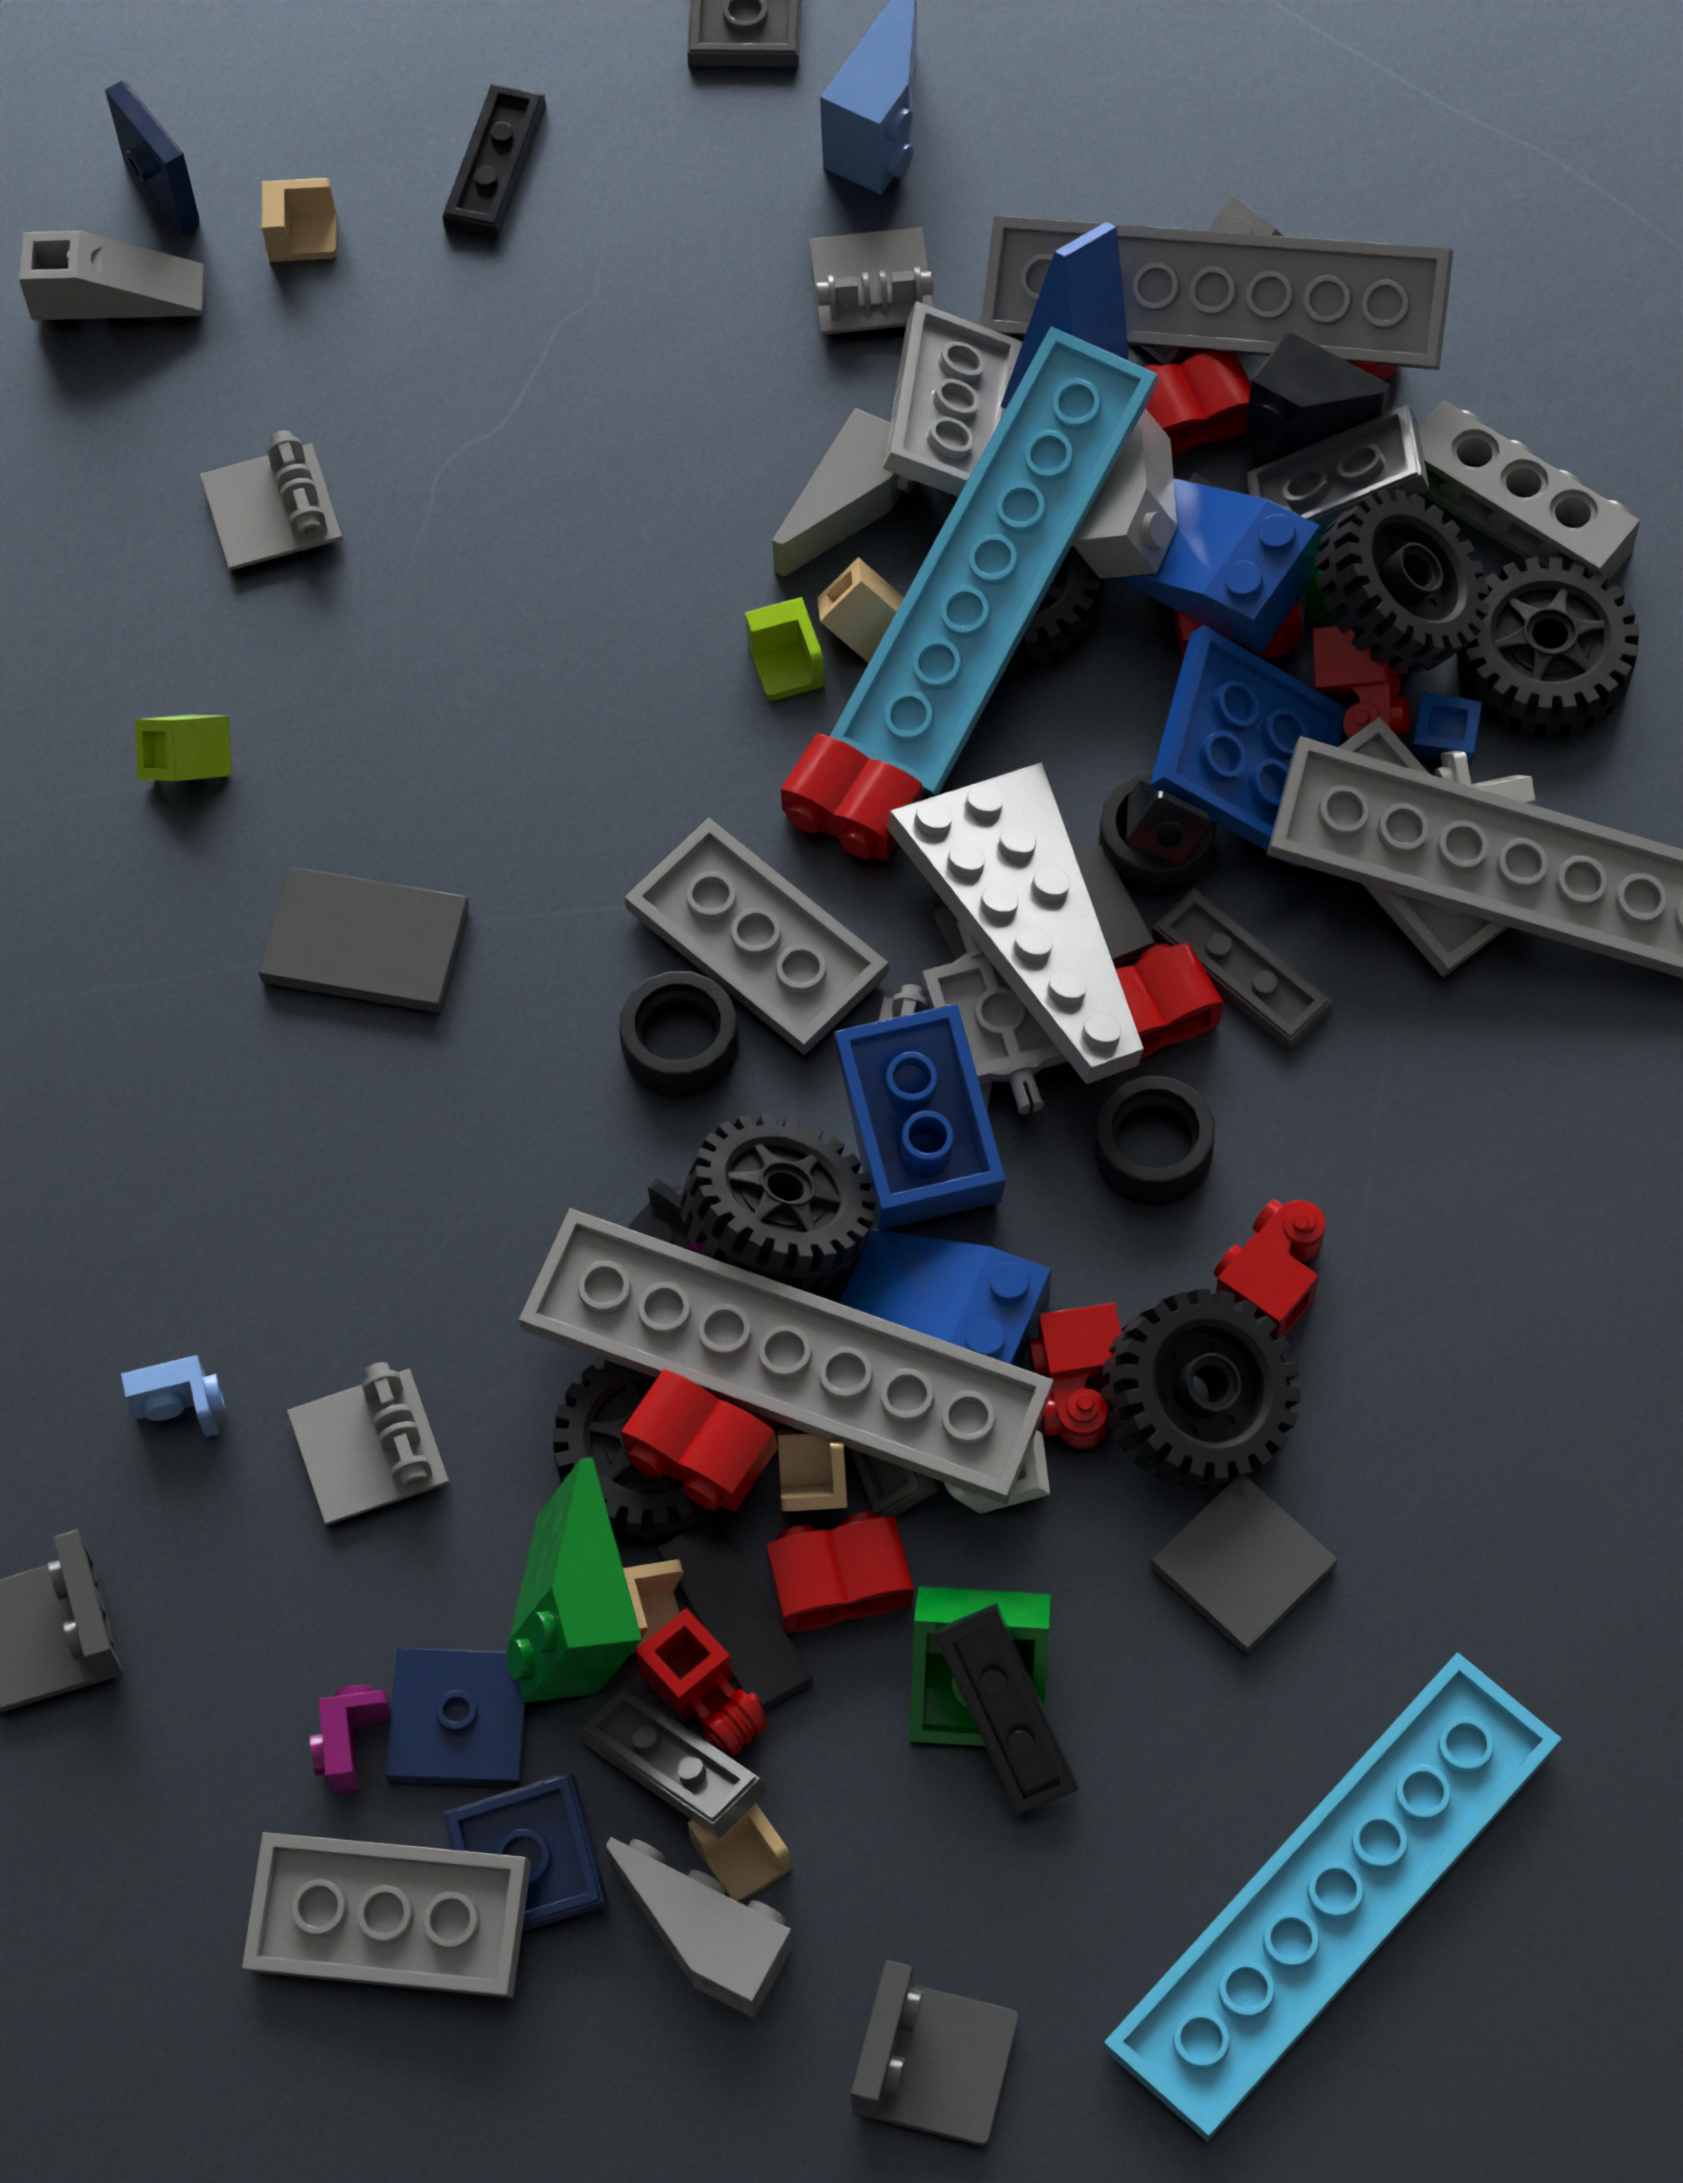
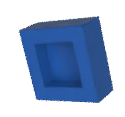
(1446, 726)

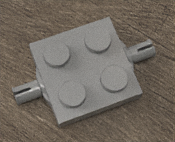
(999, 1028)

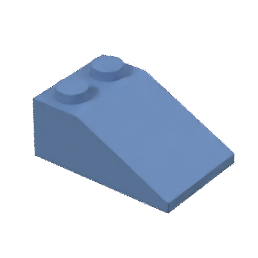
(871, 102)

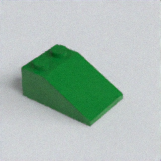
(574, 1599)

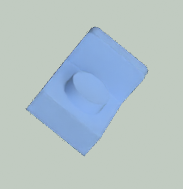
(169, 1387)

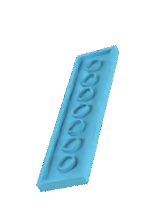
(995, 558)
(1331, 1896)

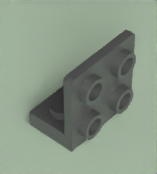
(54, 1628)
(932, 2059)

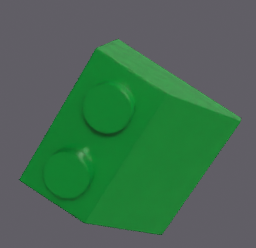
(937, 1704)

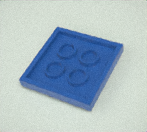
(1237, 733)

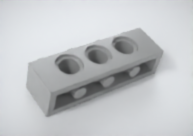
(1529, 524)

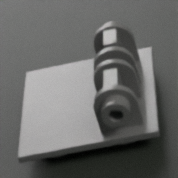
(869, 279)
(271, 503)
(368, 1445)

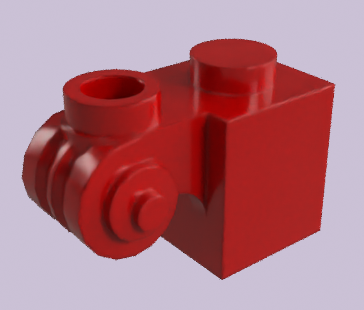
(1347, 672)
(1269, 1264)
(1073, 1353)
(694, 1680)

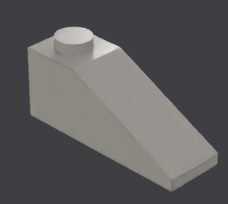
(842, 495)
(1135, 509)

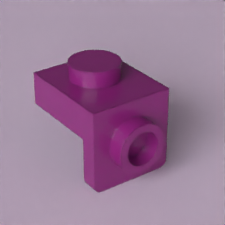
(335, 1748)

